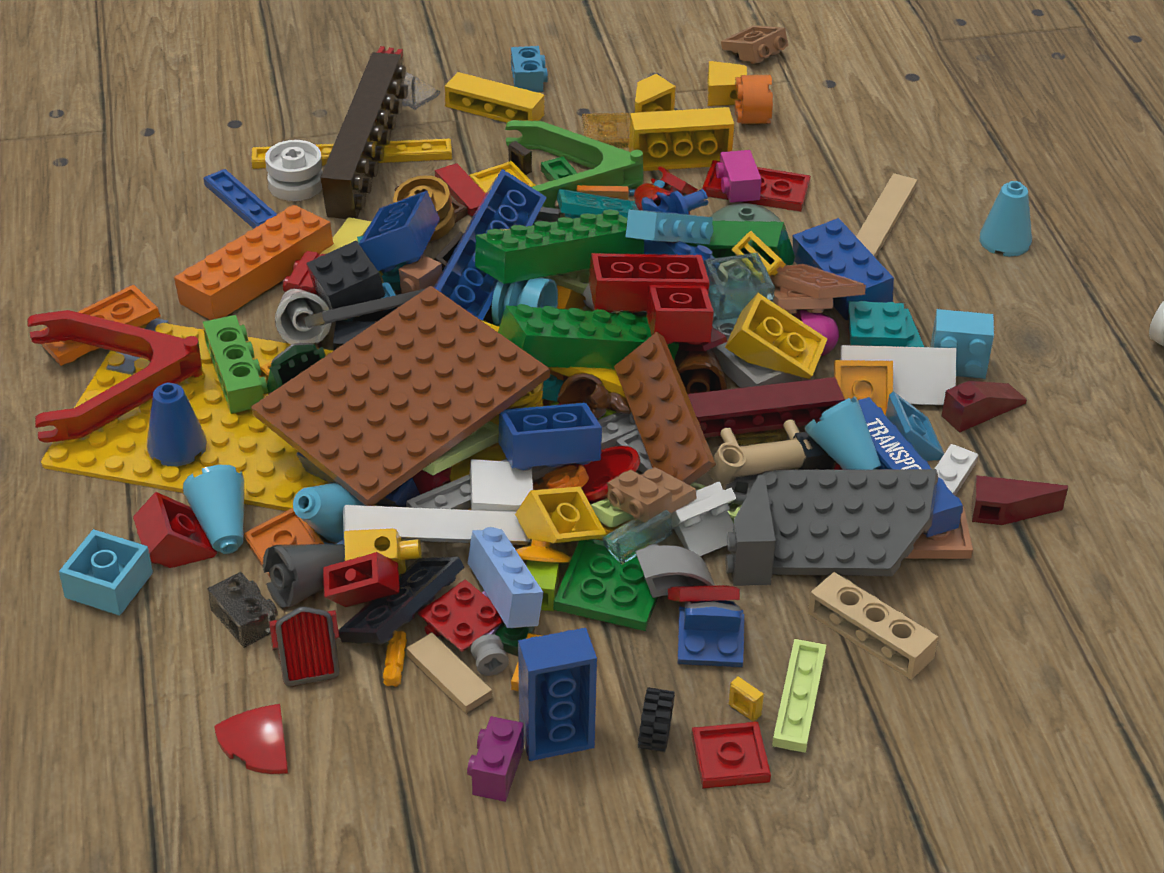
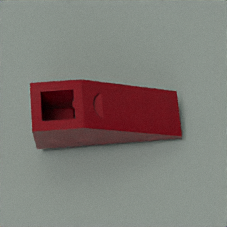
(1012, 500)

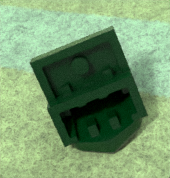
(291, 363)

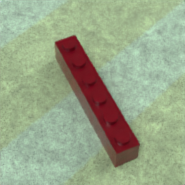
(765, 406)

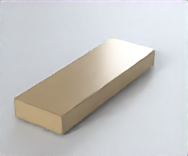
(449, 672)

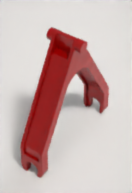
(170, 360)

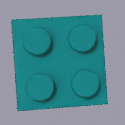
(877, 324)

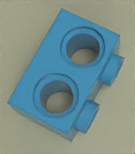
(528, 68)

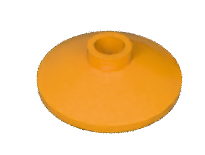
(542, 552)

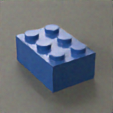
(550, 435)

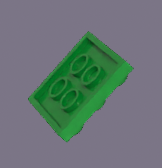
(604, 589)

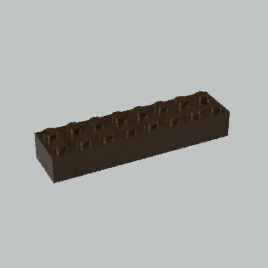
(364, 136)

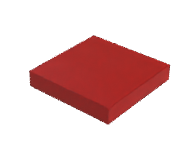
(730, 755)

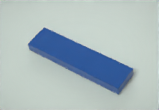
(238, 198)

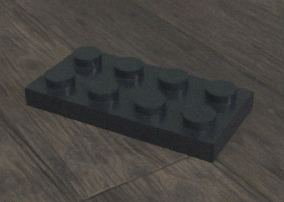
(416, 588)

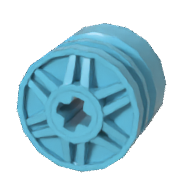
(531, 292)

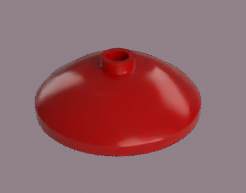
(612, 464)

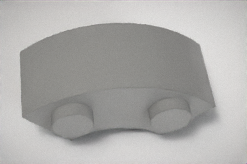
(672, 566)

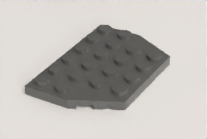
(848, 519)

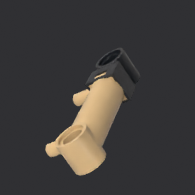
(797, 453)

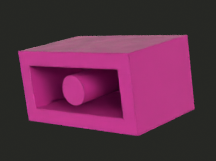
(739, 176)

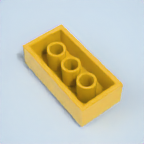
(681, 137)

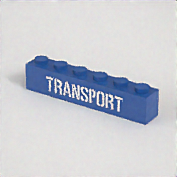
(898, 453)

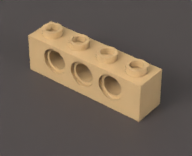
(873, 625)

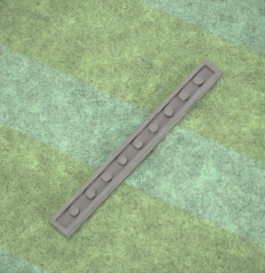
(458, 492)

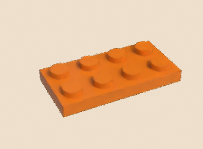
(126, 307)

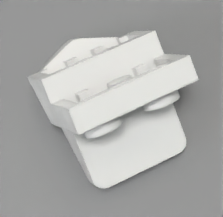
(705, 521)

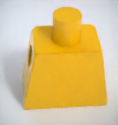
(722, 82)
(382, 541)

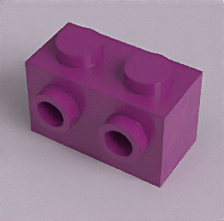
(497, 758)

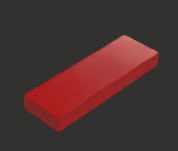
(461, 187)

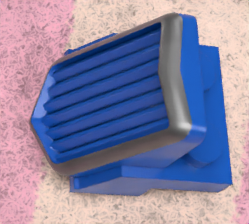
(711, 633)

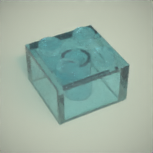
(736, 282)

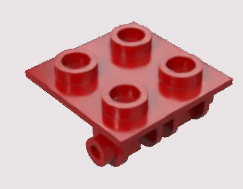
(461, 615)

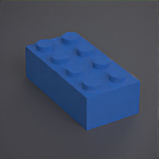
(400, 232)
(840, 252)
(557, 693)

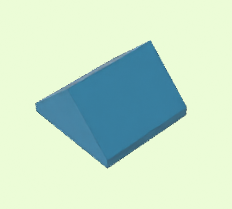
(914, 427)

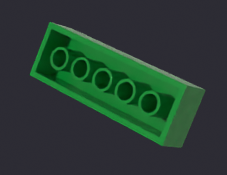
(553, 246)
(576, 336)

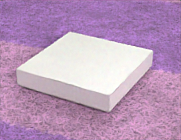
(498, 485)

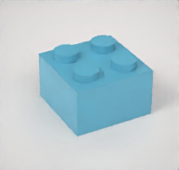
(970, 335)
(106, 572)

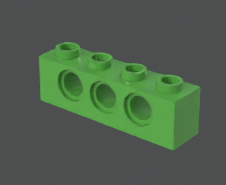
(234, 363)

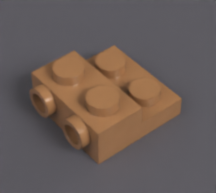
(756, 43)
(649, 493)

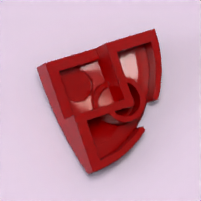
(256, 739)

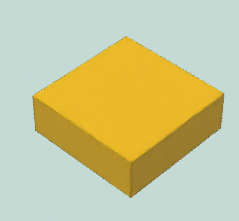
(746, 699)

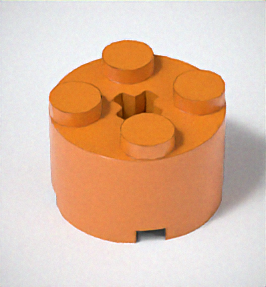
(754, 100)

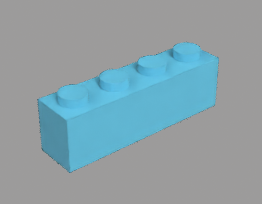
(669, 227)

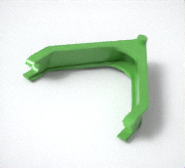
(608, 163)

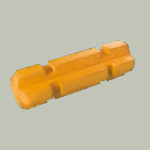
(394, 659)

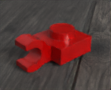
(675, 183)

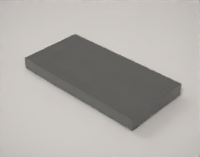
(359, 309)

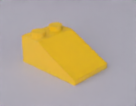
(775, 339)

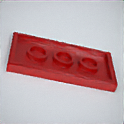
(778, 188)

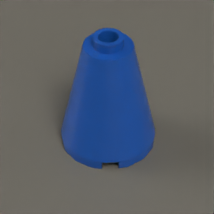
(174, 428)

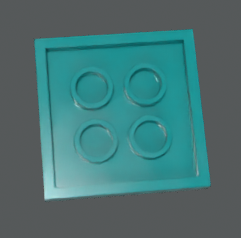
(578, 203)

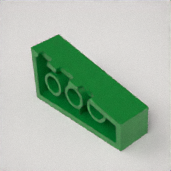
(729, 233)

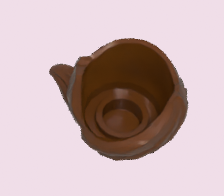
(591, 390)

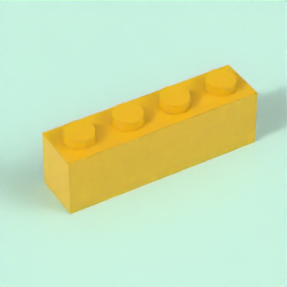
(493, 99)

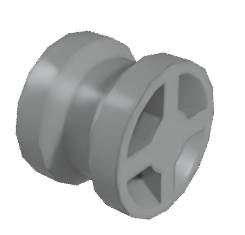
(489, 655)

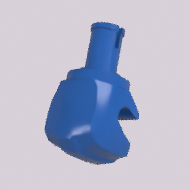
(676, 202)

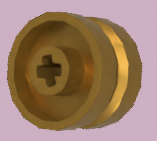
(440, 196)

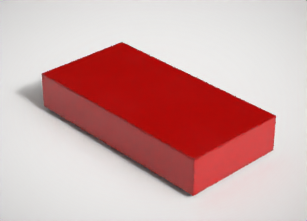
(703, 593)

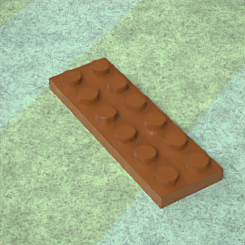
(664, 411)

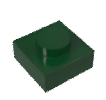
(511, 636)

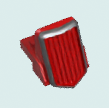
(306, 645)

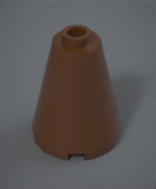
(702, 372)

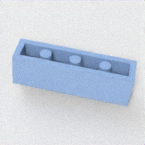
(505, 578)

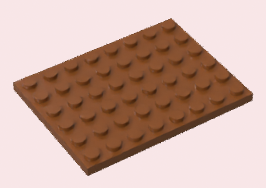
(400, 395)

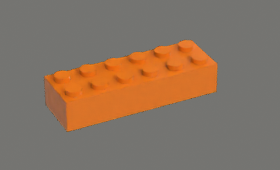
(252, 263)

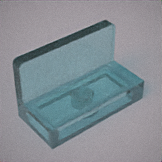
(638, 535)

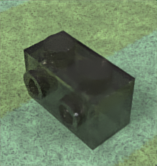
(242, 608)

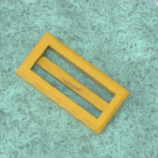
(771, 269)

